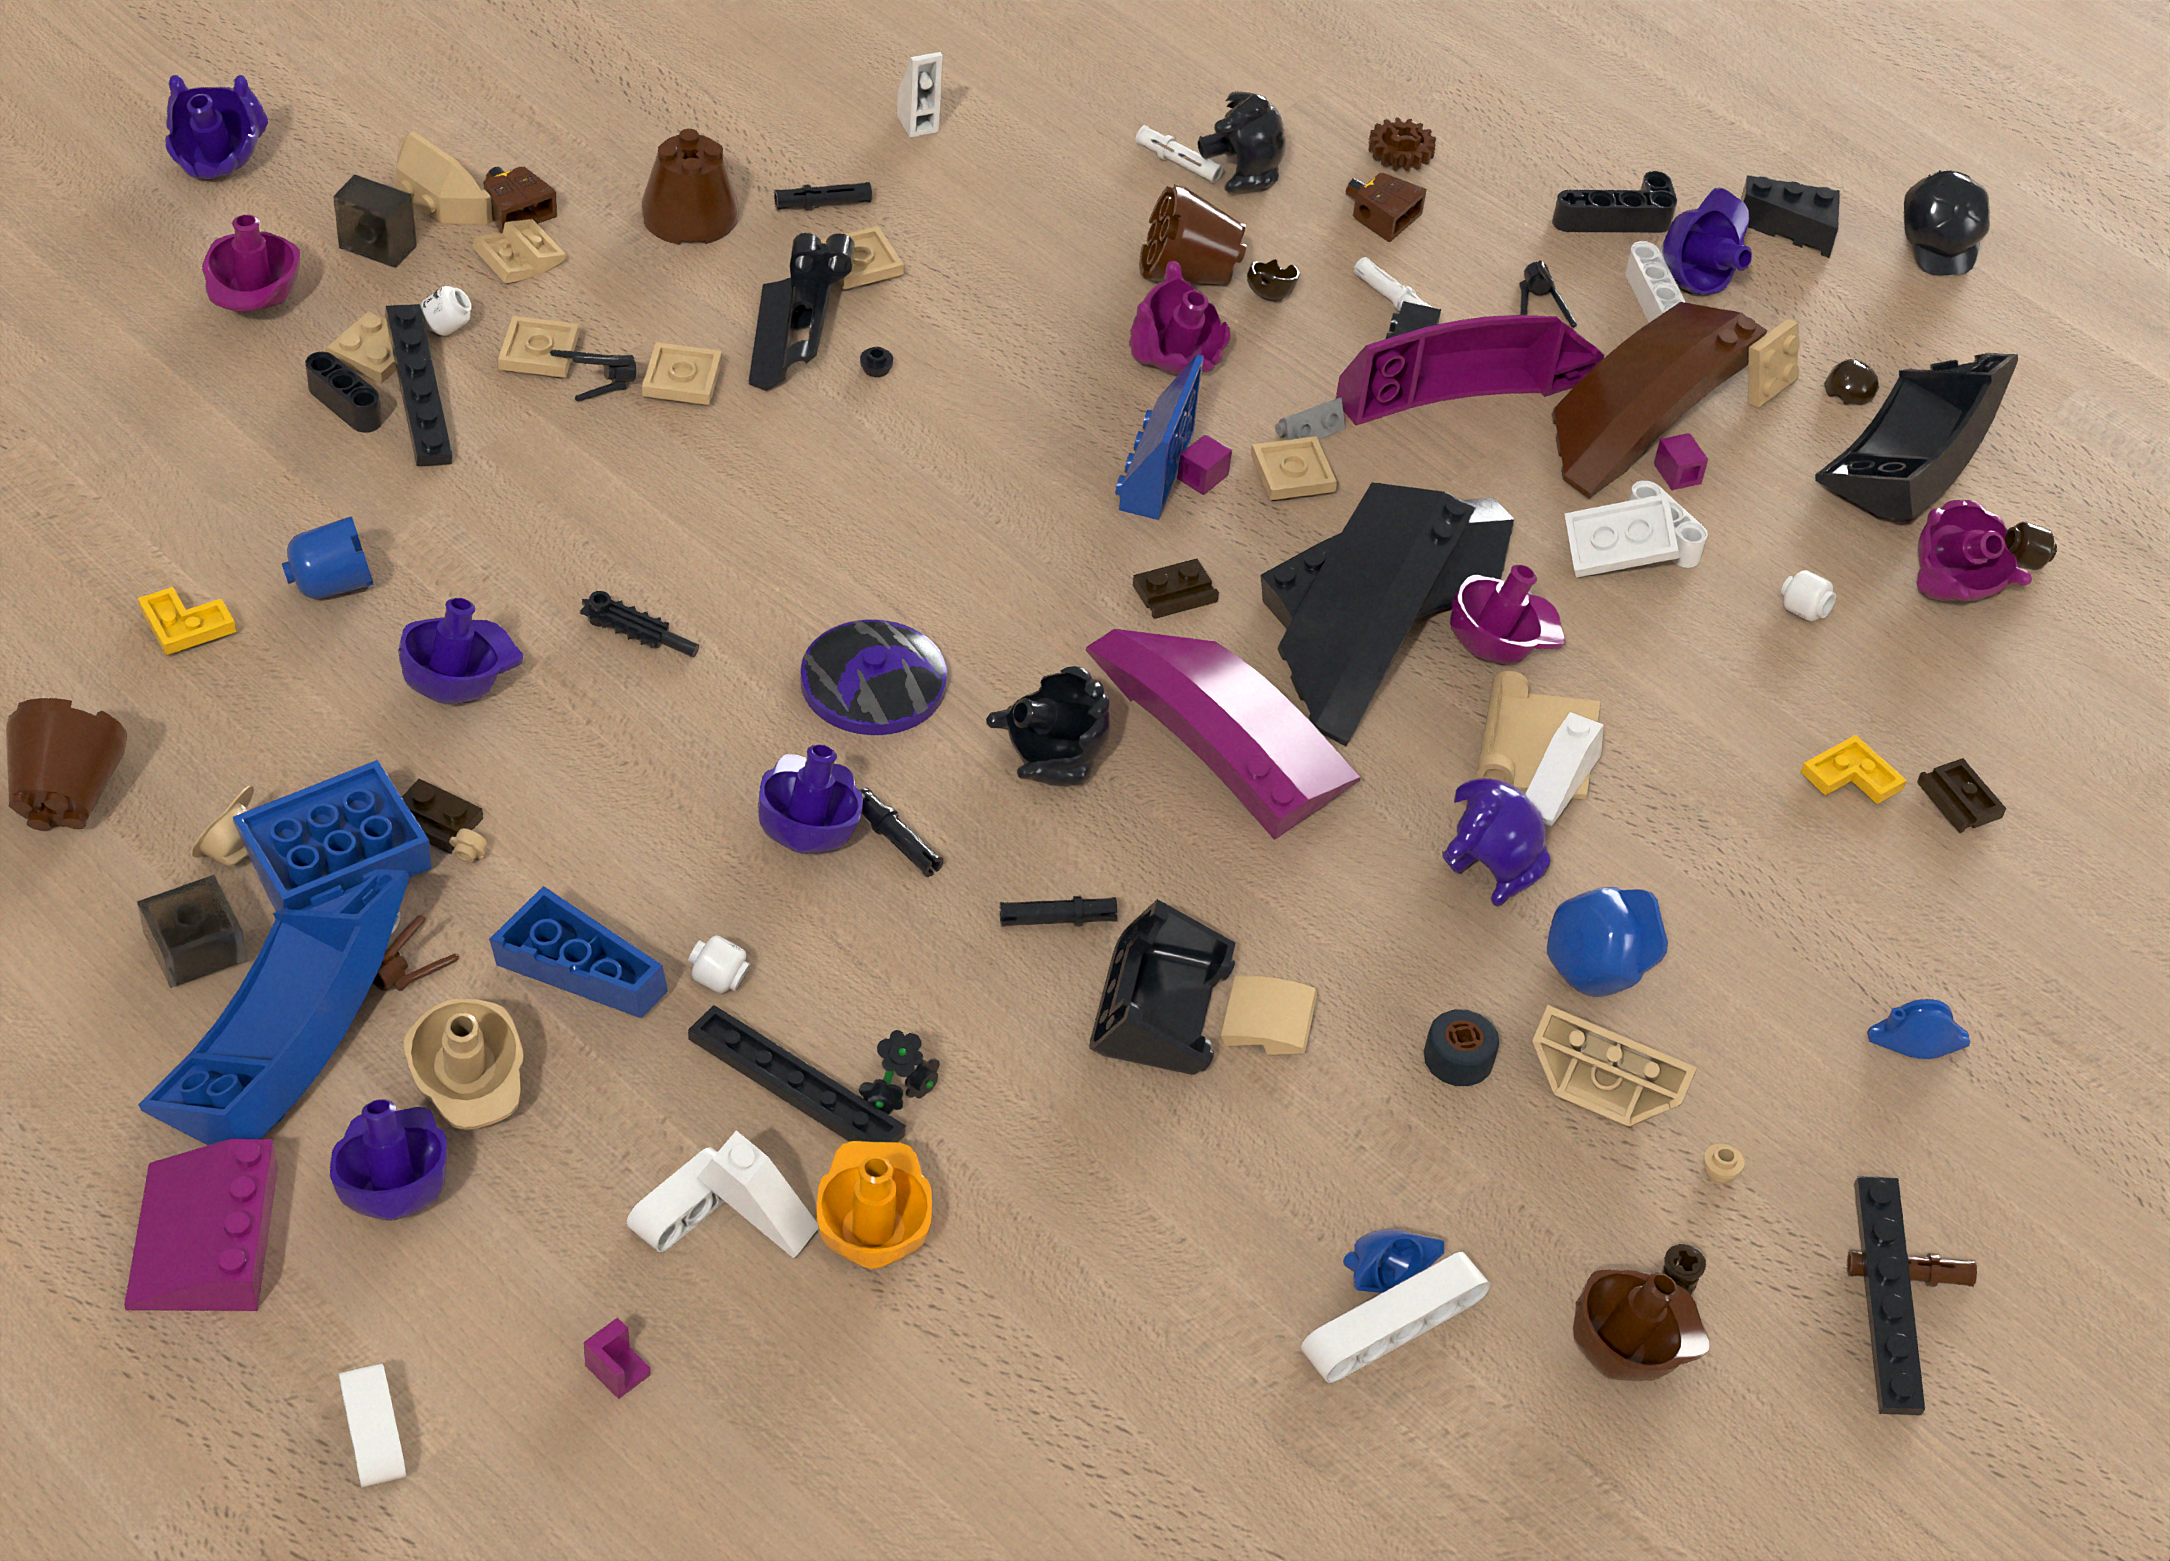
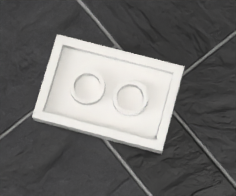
(1622, 535)

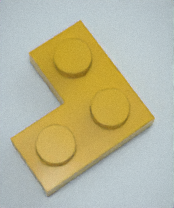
(182, 628)
(1857, 763)

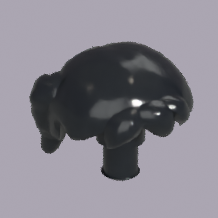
(1255, 135)
(1058, 727)

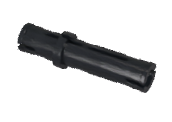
(821, 196)
(886, 822)
(1058, 911)

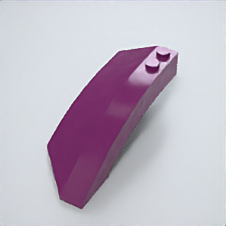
(1465, 361)
(1230, 721)

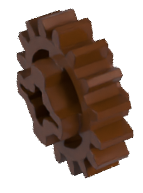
(1402, 144)

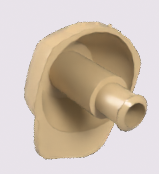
(467, 1061)

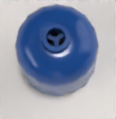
(326, 560)

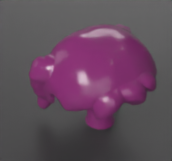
(1177, 325)
(1965, 554)

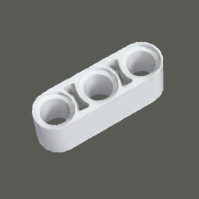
(1689, 532)
(675, 1205)
(372, 1425)

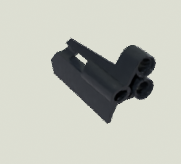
(797, 305)

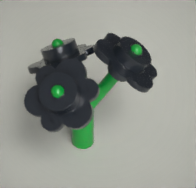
(900, 1056)

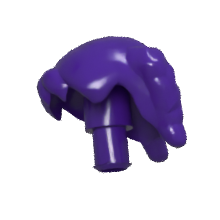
(213, 127)
(1502, 833)

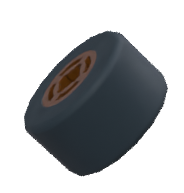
(1461, 1047)

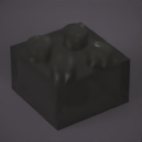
(375, 221)
(192, 931)

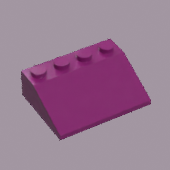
(204, 1229)

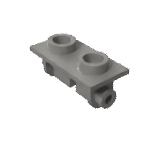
(1316, 421)

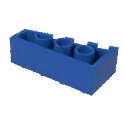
(577, 954)

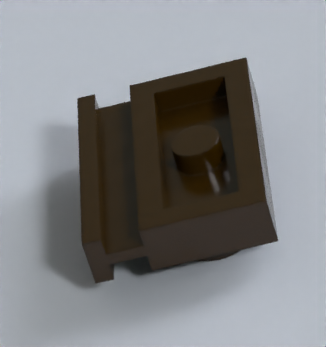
(1175, 588)
(1961, 795)
(440, 813)

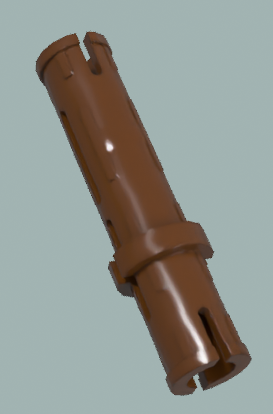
(1926, 1269)

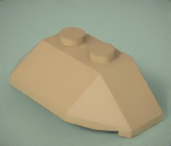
(440, 183)
(1608, 1070)

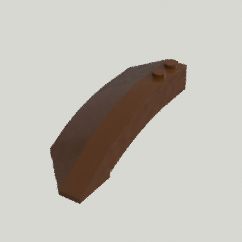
(1646, 389)

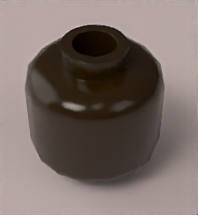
(2031, 545)

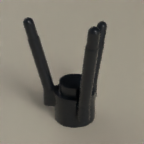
(1539, 281)
(616, 368)

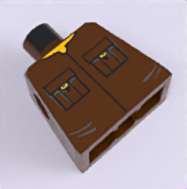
(519, 196)
(1386, 204)

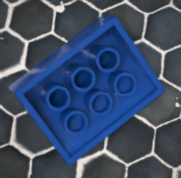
(1158, 448)
(332, 836)

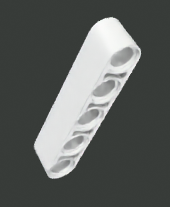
(1651, 280)
(1395, 1317)

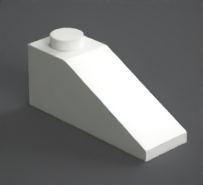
(920, 95)
(1565, 765)
(759, 1193)

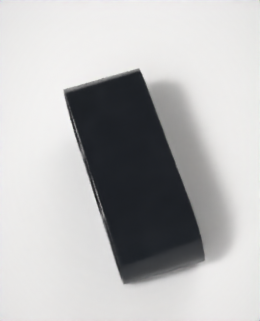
(343, 392)

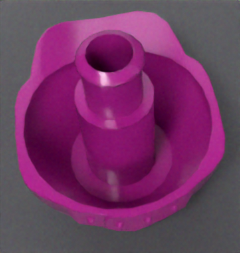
(250, 267)
(1502, 619)

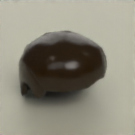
(1272, 281)
(1853, 382)

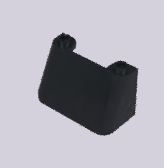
(1161, 991)

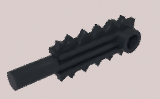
(637, 625)

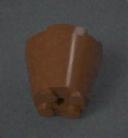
(690, 191)
(1195, 236)
(60, 761)

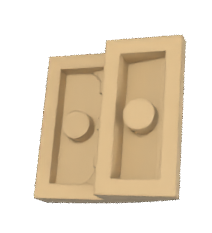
(519, 251)
(1269, 1014)

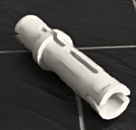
(1150, 138)
(1386, 284)

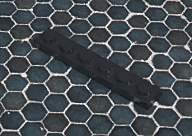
(418, 385)
(793, 1079)
(1889, 1296)

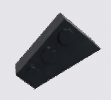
(1793, 210)

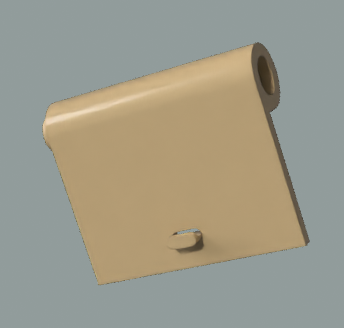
(1521, 729)

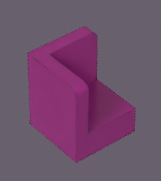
(1680, 461)
(1204, 464)
(612, 1359)

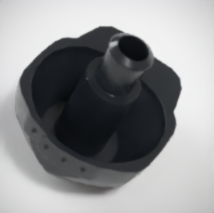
(1946, 222)

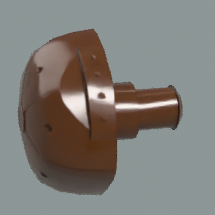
(1637, 1325)

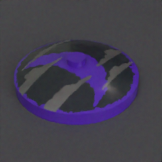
(873, 677)

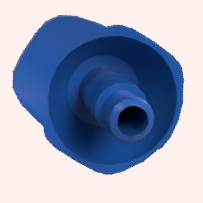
(1606, 939)

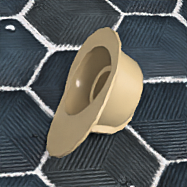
(221, 837)

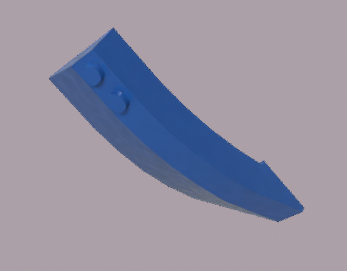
(283, 1015)

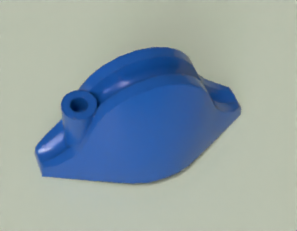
(1920, 1030)
(1390, 1257)

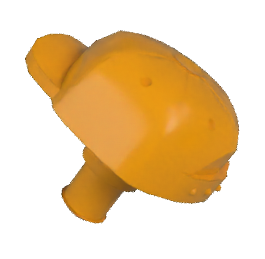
(874, 1203)

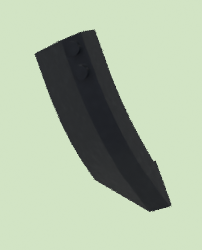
(1921, 436)
(1479, 552)
(1369, 600)

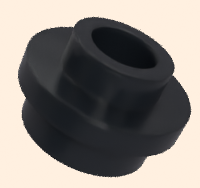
(876, 361)

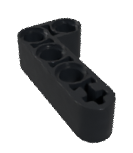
(1618, 210)

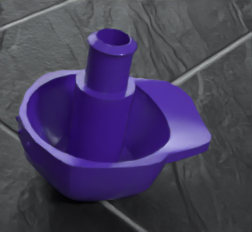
(1708, 243)
(455, 656)
(809, 802)
(389, 1161)

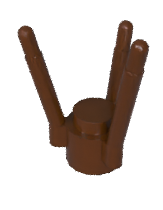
(393, 963)

